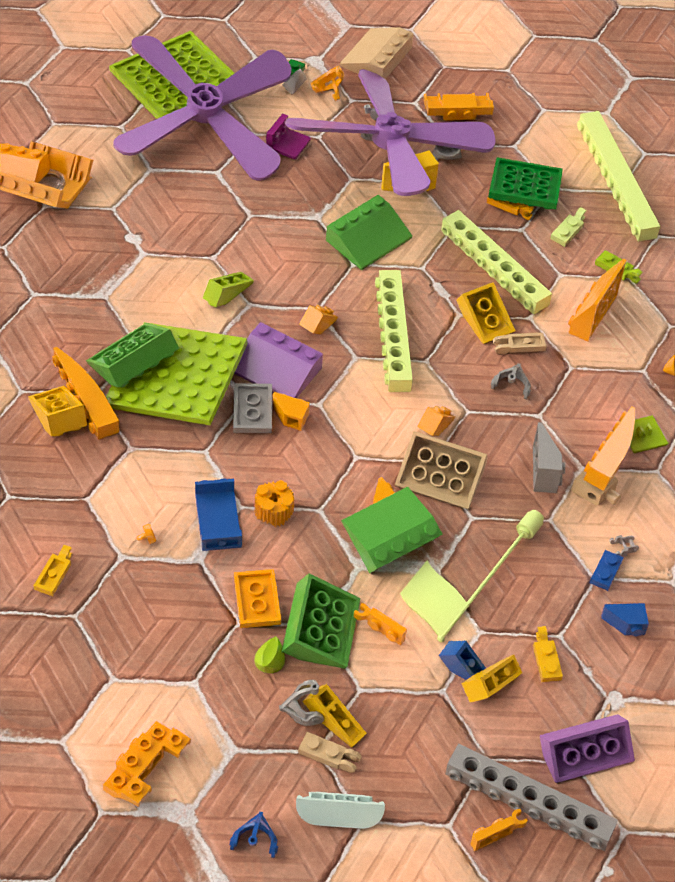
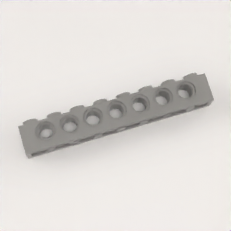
(527, 787)

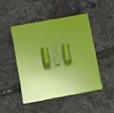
(647, 435)

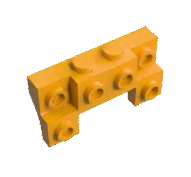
(458, 106)
(141, 759)

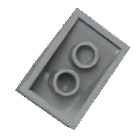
(546, 462)

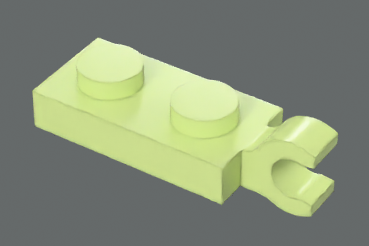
(569, 228)

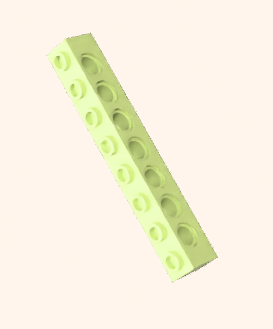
(496, 262)
(394, 331)

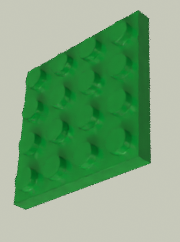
(525, 183)

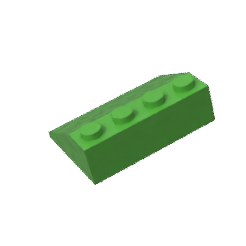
(368, 232)
(134, 354)
(391, 529)
(321, 623)

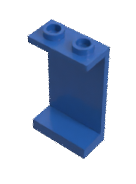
(217, 514)

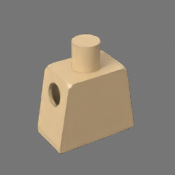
(593, 493)

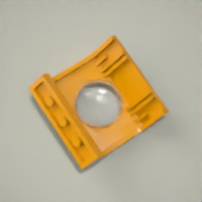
(60, 186)

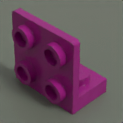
(286, 140)

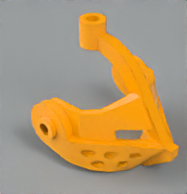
(318, 84)

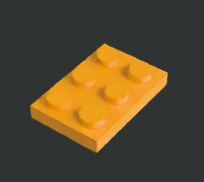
(257, 598)

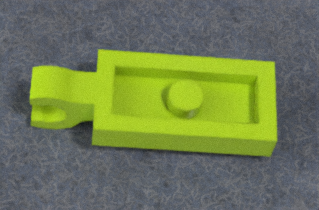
(608, 260)

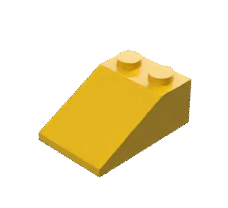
(428, 163)
(485, 313)
(58, 411)

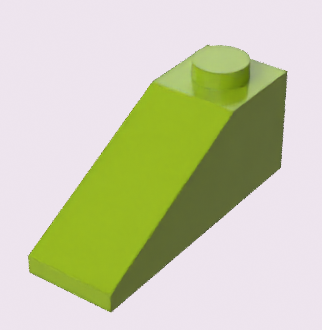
(226, 288)

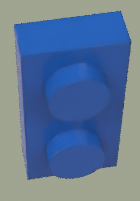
(606, 570)

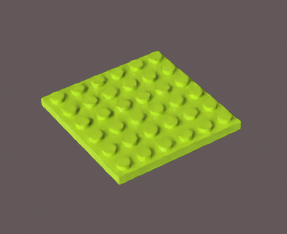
(156, 91)
(187, 383)

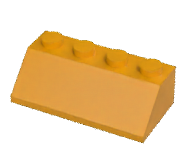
(24, 162)

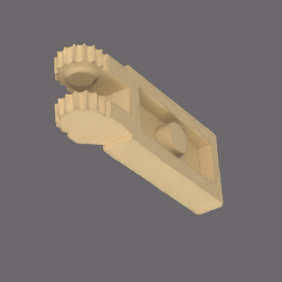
(520, 343)
(328, 752)

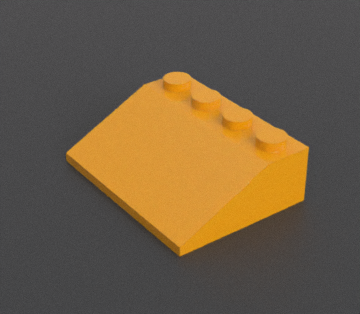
(597, 303)

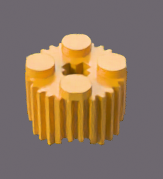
(274, 503)

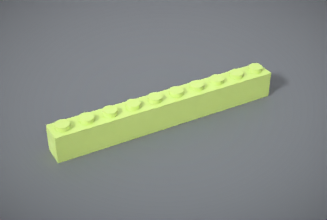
(618, 176)

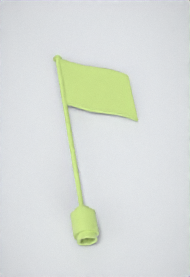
(439, 601)

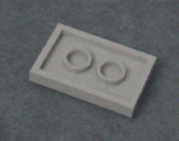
(252, 408)

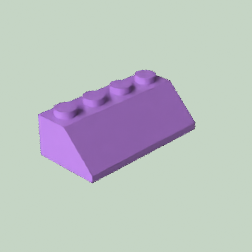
(587, 748)

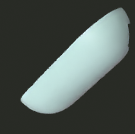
(339, 810)

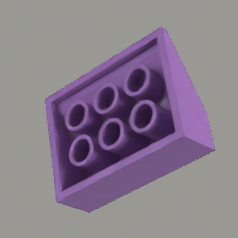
(278, 361)

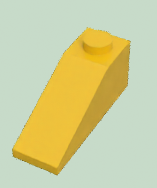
(491, 679)
(335, 715)

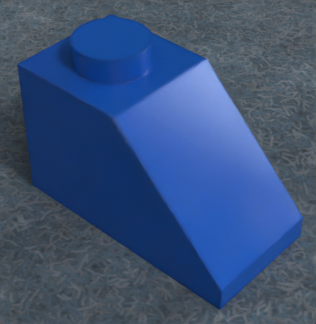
(627, 618)
(461, 659)

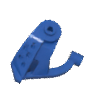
(257, 822)

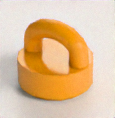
(149, 534)

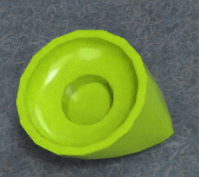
(270, 656)

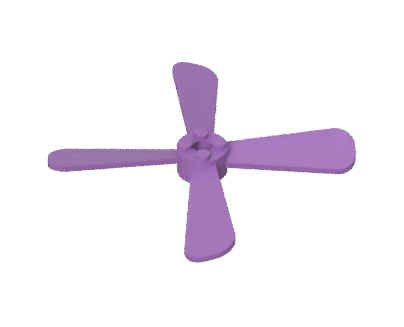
(206, 104)
(394, 132)

